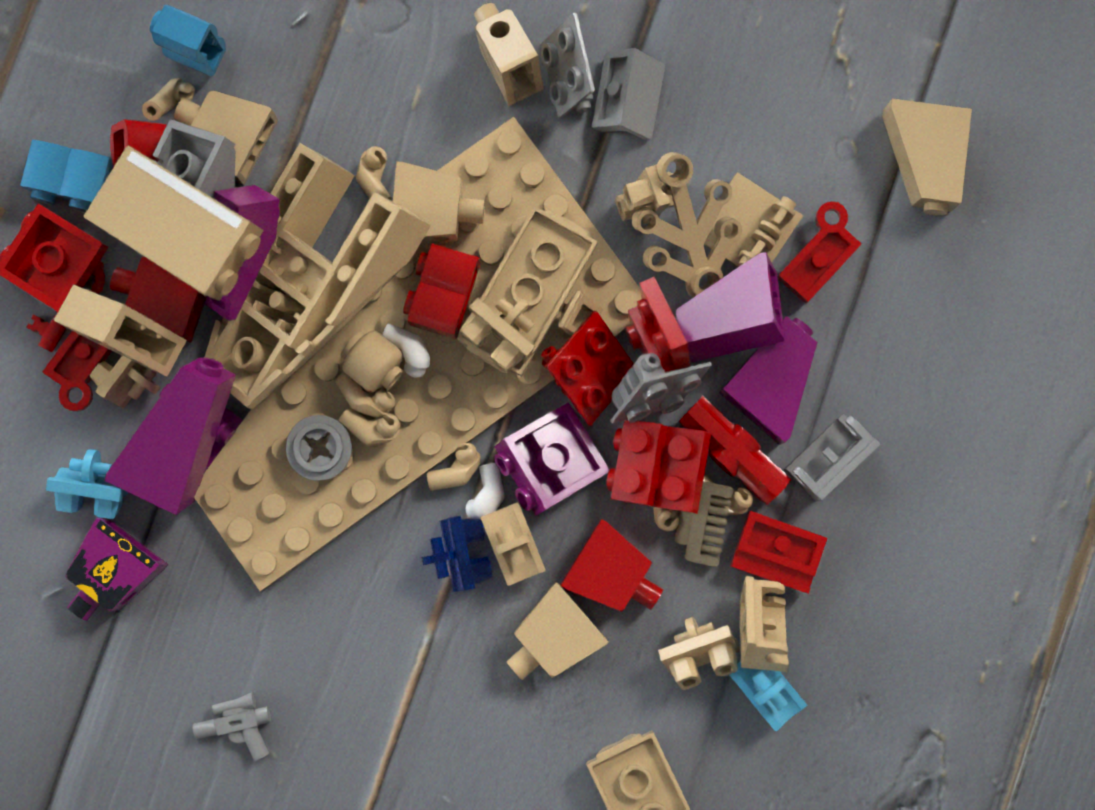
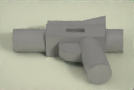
(239, 722)

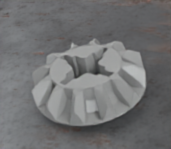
(300, 452)

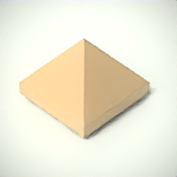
(576, 312)

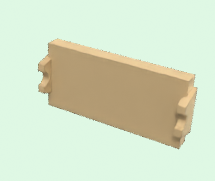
(542, 271)
(636, 776)

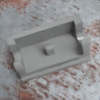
(832, 457)

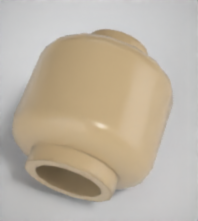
(372, 361)

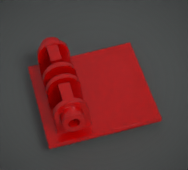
(588, 367)

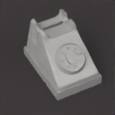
(197, 157)

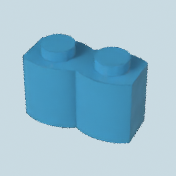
(188, 39)
(64, 174)

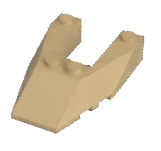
(301, 294)

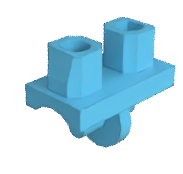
(86, 479)
(769, 694)

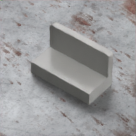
(628, 93)

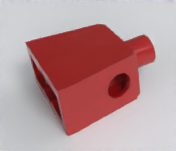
(160, 297)
(611, 571)

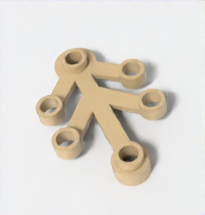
(692, 232)

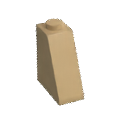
(930, 151)
(120, 329)

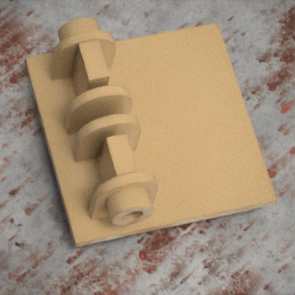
(763, 219)

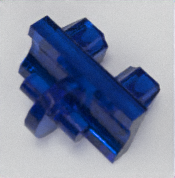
(462, 570)

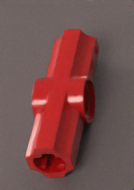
(736, 451)

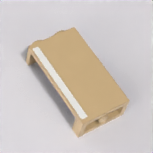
(174, 224)

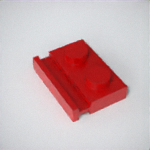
(778, 552)

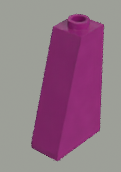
(176, 438)

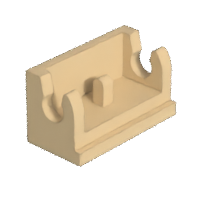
(763, 626)

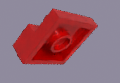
(50, 257)
(656, 329)
(659, 466)

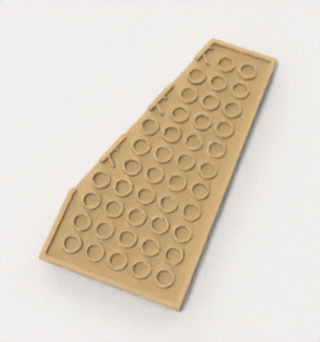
(279, 517)

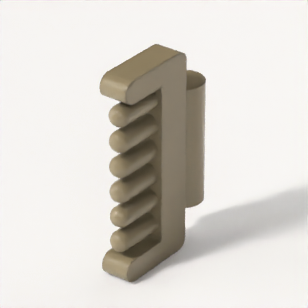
(693, 526)

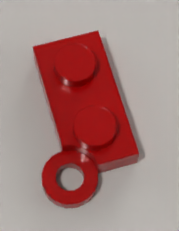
(821, 256)
(72, 368)

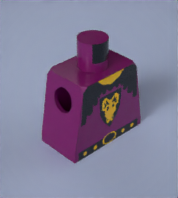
(110, 569)

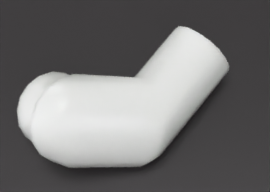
(412, 348)
(490, 496)

